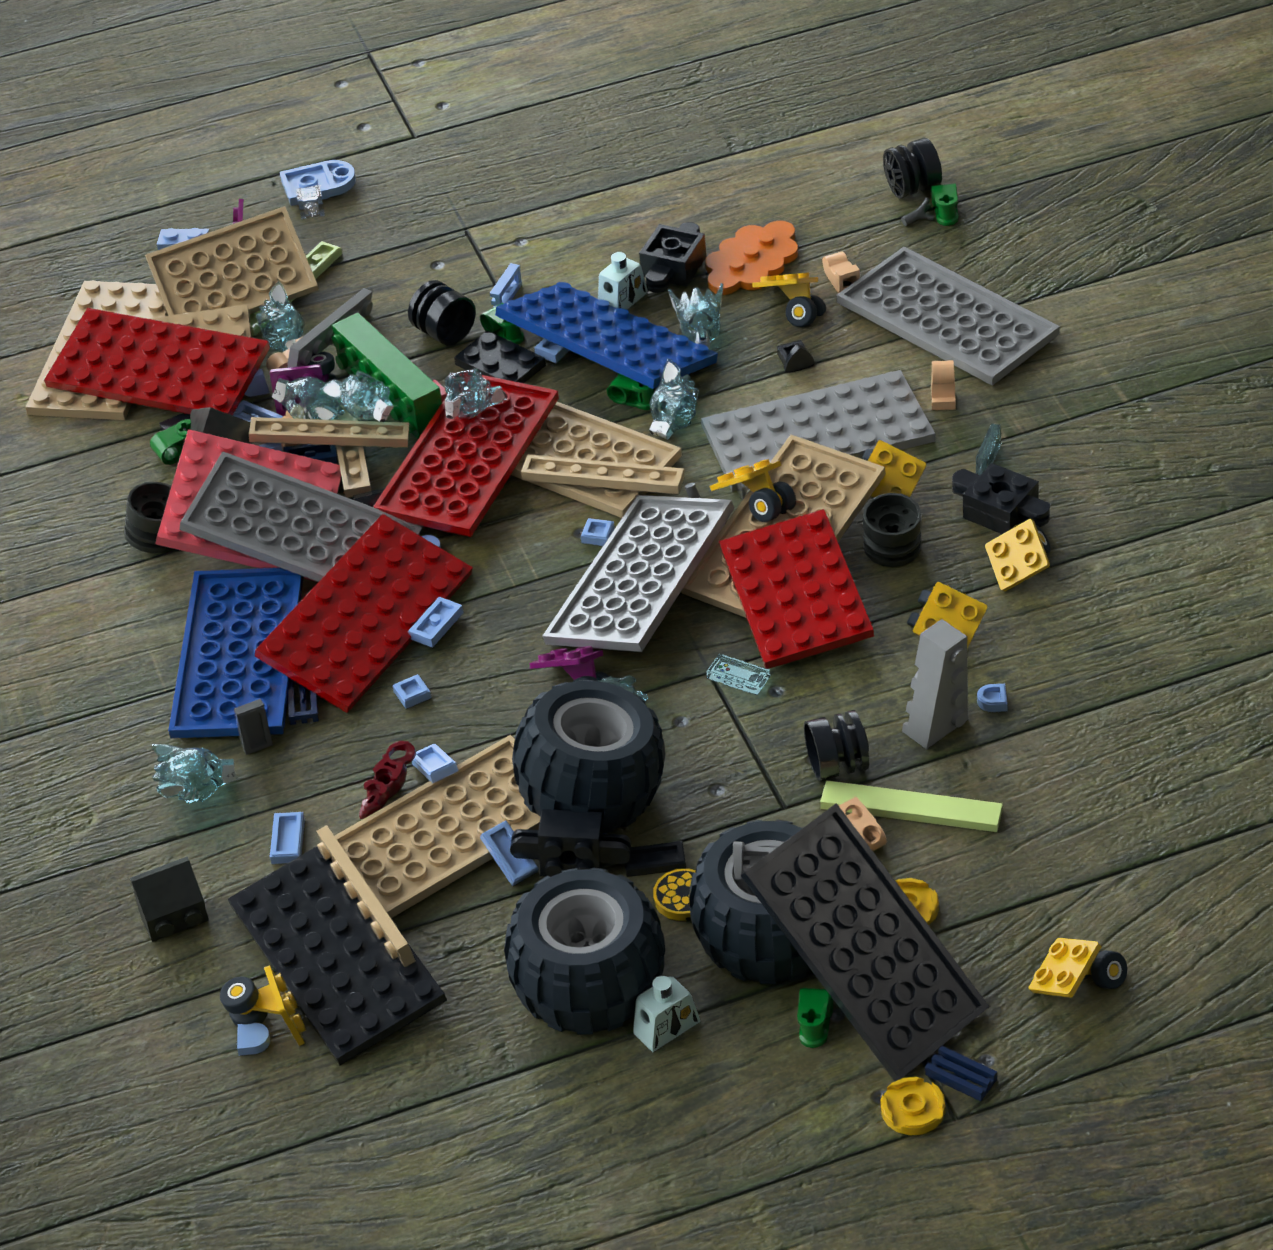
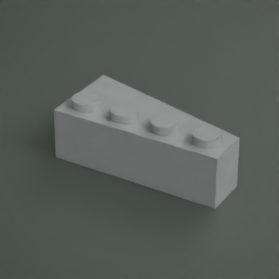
(938, 685)

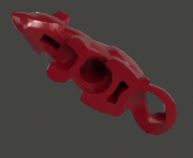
(388, 778)

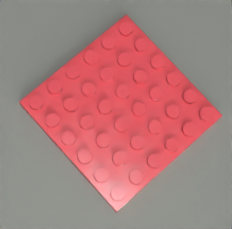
(196, 462)

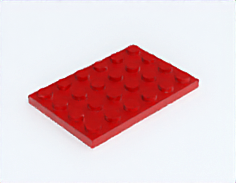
(796, 589)

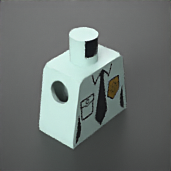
(621, 282)
(664, 1012)

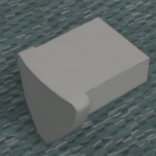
(747, 856)

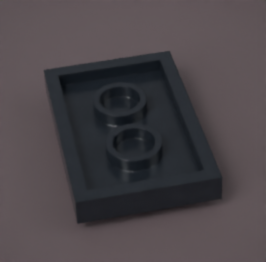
(500, 358)

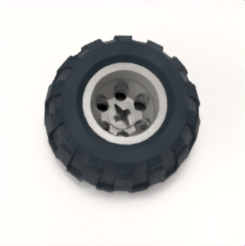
(589, 751)
(732, 919)
(583, 950)

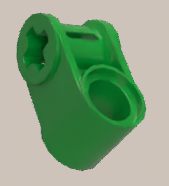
(945, 203)
(500, 326)
(630, 392)
(170, 442)
(814, 1016)

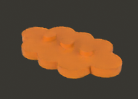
(751, 255)

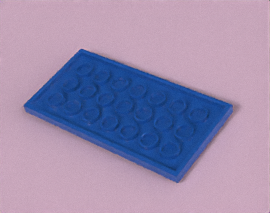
(605, 333)
(218, 665)

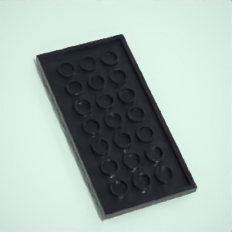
(865, 942)
(333, 956)

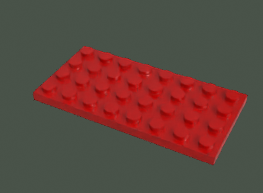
(156, 363)
(466, 462)
(362, 612)

